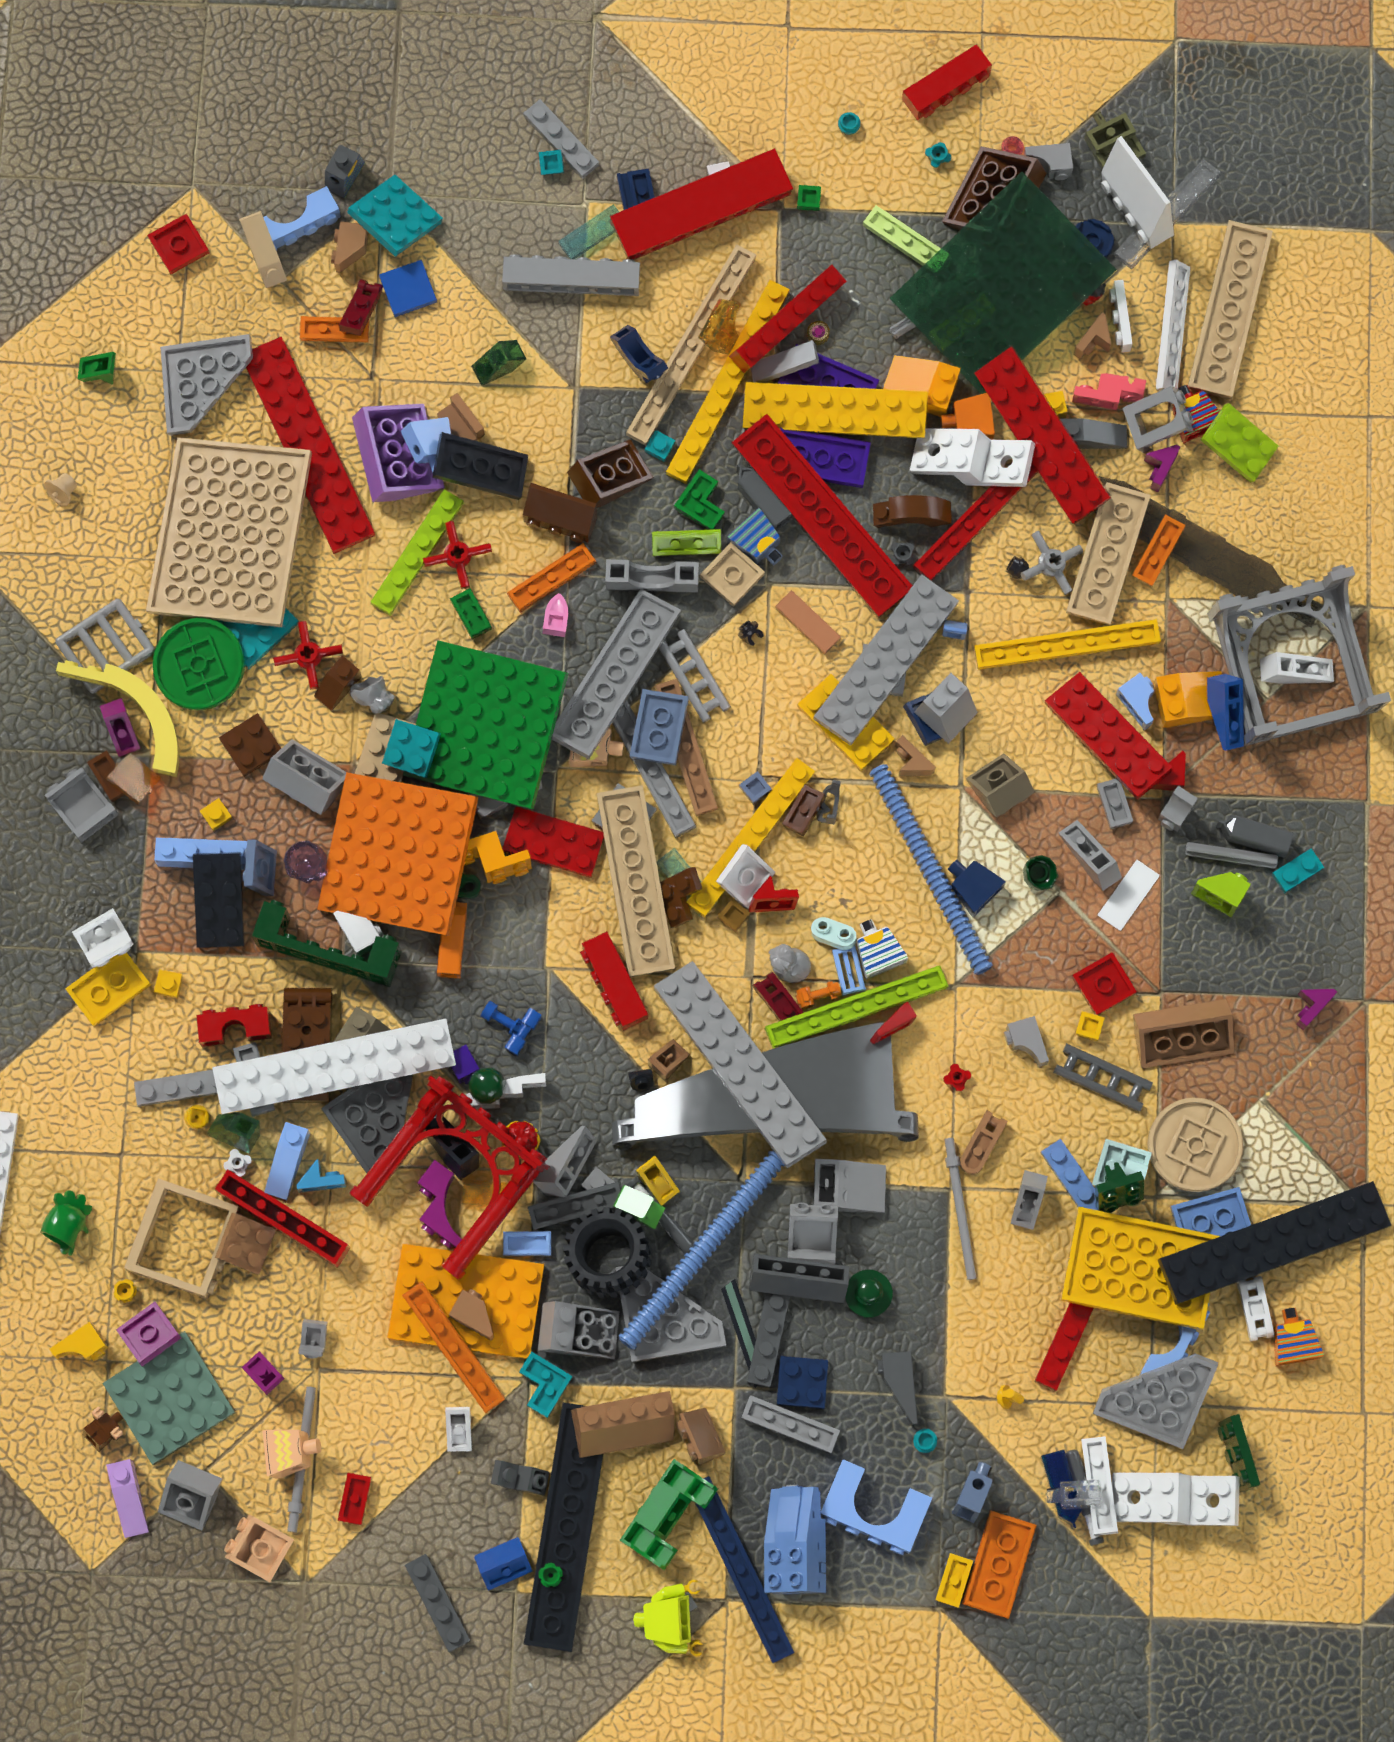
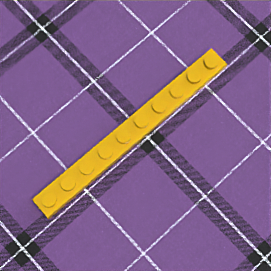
(723, 388)

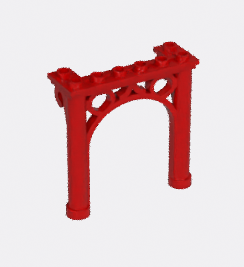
(413, 1133)

